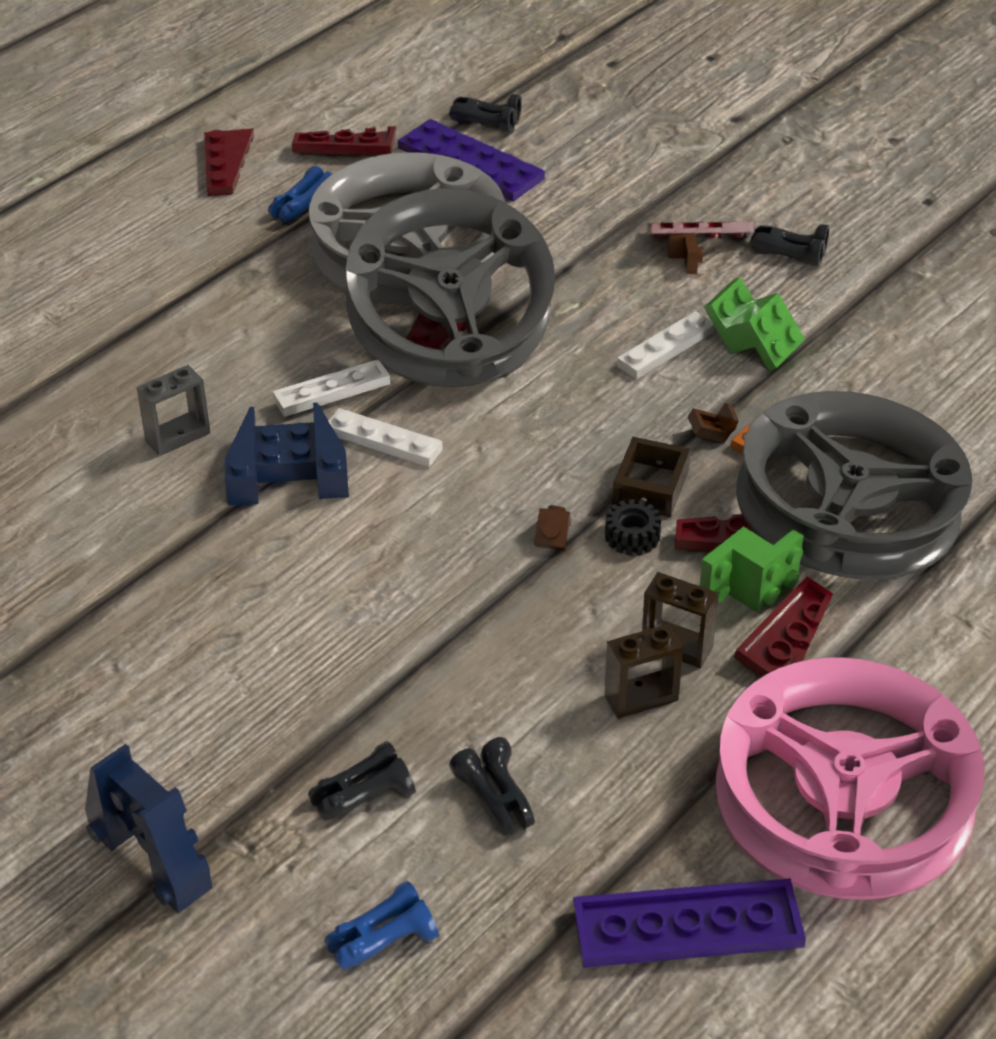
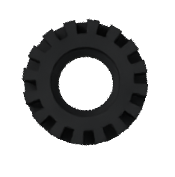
(632, 539)

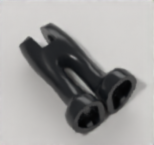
(478, 111)
(782, 242)
(494, 759)
(342, 793)

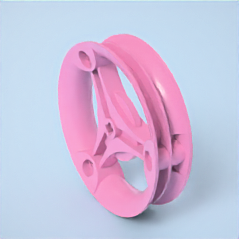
(849, 776)

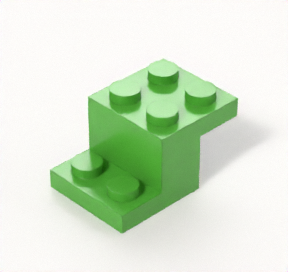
(754, 323)
(753, 568)

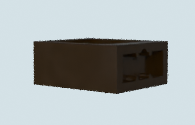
(650, 453)
(691, 599)
(649, 690)

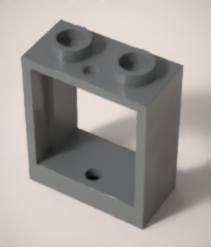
(193, 424)

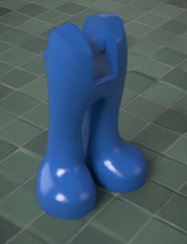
(298, 198)
(358, 940)

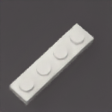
(665, 345)
(331, 387)
(385, 437)

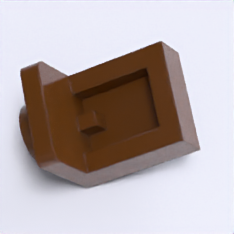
(685, 247)
(714, 426)
(552, 527)

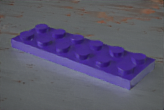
(509, 173)
(688, 922)

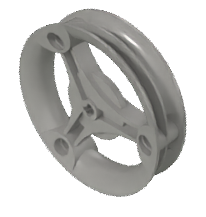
(379, 176)

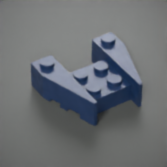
(285, 454)
(130, 803)

